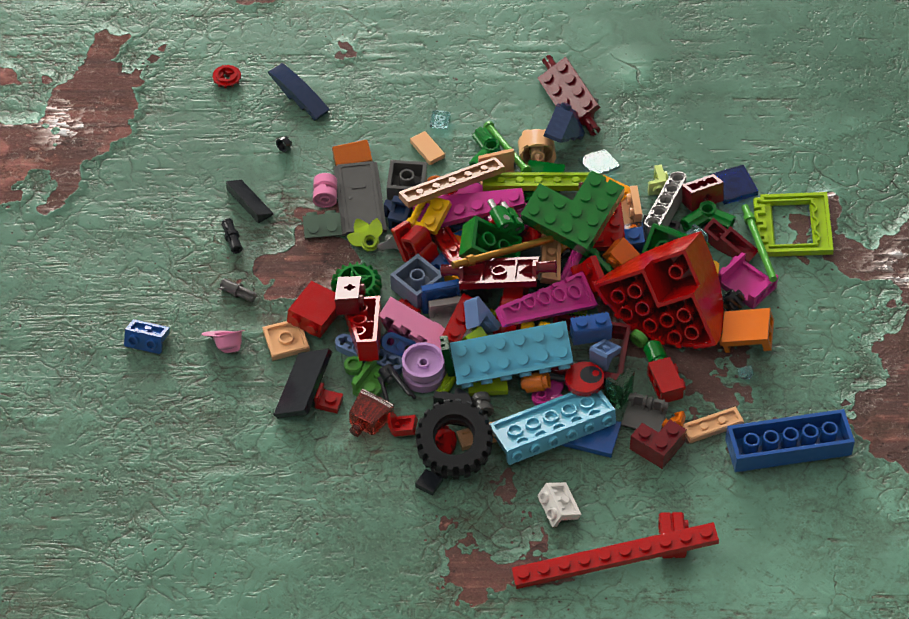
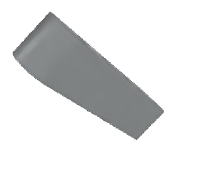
(667, 202)

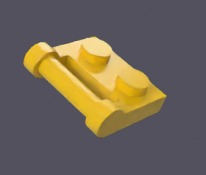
(433, 216)

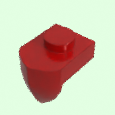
(402, 424)

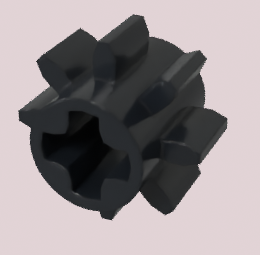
(733, 300)

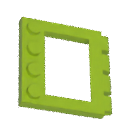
(819, 217)

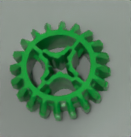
(368, 277)

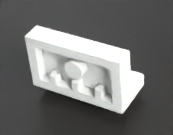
(558, 503)

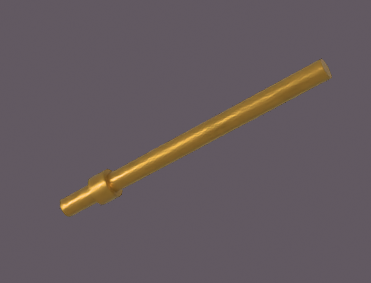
(471, 260)

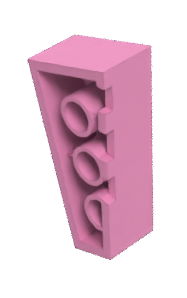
(409, 323)

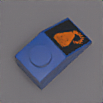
(635, 235)

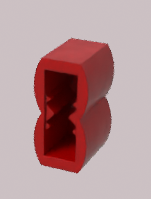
(419, 242)

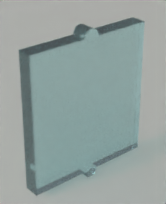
(599, 162)

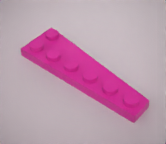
(468, 205)
(560, 298)

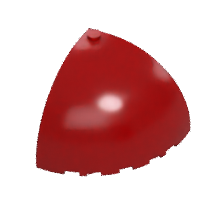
(669, 293)

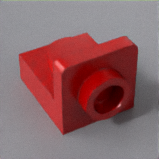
(328, 400)

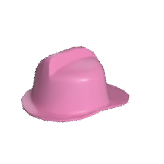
(226, 340)

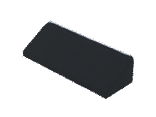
(248, 200)

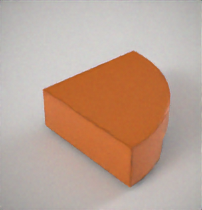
(679, 418)

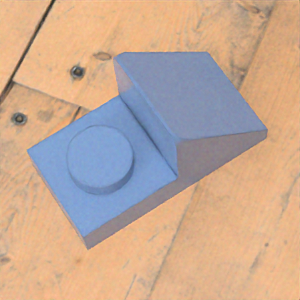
(479, 315)
(603, 352)

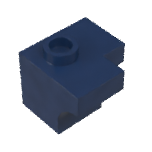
(396, 211)

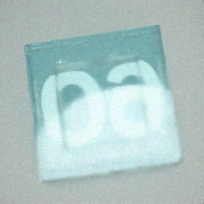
(440, 119)

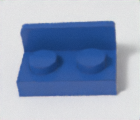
(145, 336)

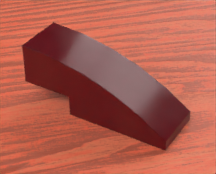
(728, 241)

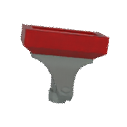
(394, 241)

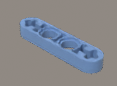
(345, 349)

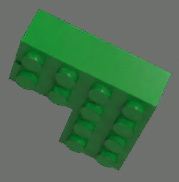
(575, 221)

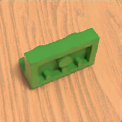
(368, 379)

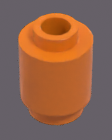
(536, 382)

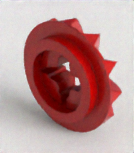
(230, 71)

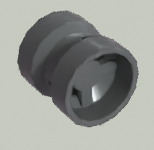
(483, 400)

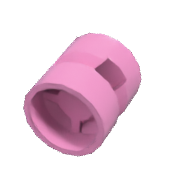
(325, 190)

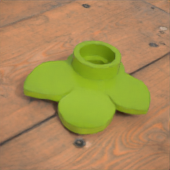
(364, 232)

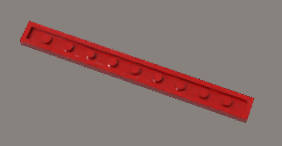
(615, 555)

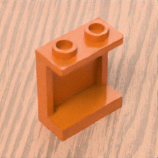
(747, 328)

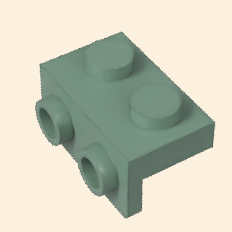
(322, 225)

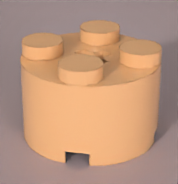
(536, 147)

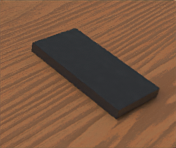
(303, 383)

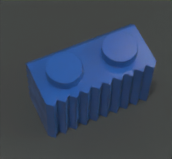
(590, 328)

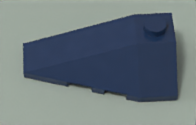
(564, 124)

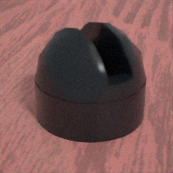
(281, 141)

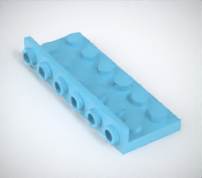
(511, 354)
(552, 424)

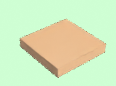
(285, 340)

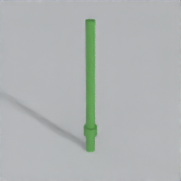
(750, 220)

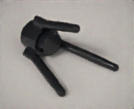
(390, 375)

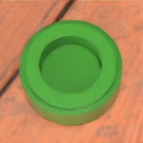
(638, 338)
(353, 366)

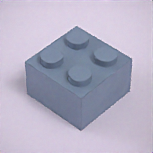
(411, 276)

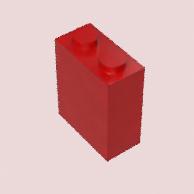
(313, 310)

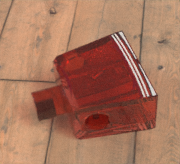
(369, 413)

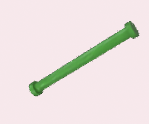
(519, 162)

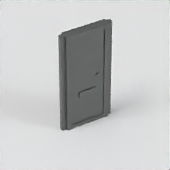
(359, 194)

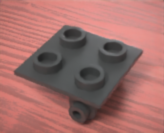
(646, 411)

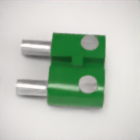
(505, 218)

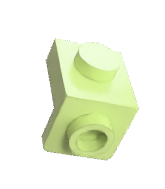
(659, 181)

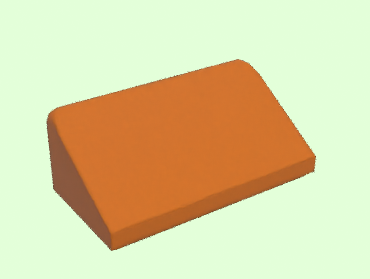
(352, 153)

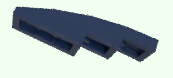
(299, 91)

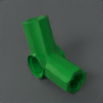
(485, 142)
(704, 214)

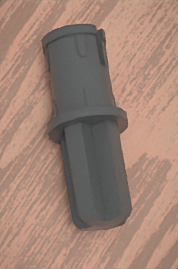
(237, 290)

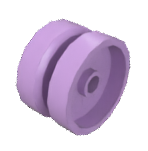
(423, 367)

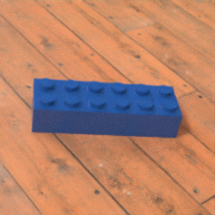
(789, 440)

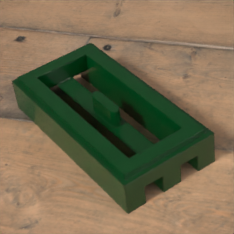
(447, 355)

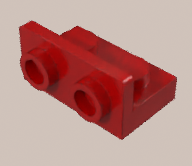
(591, 270)

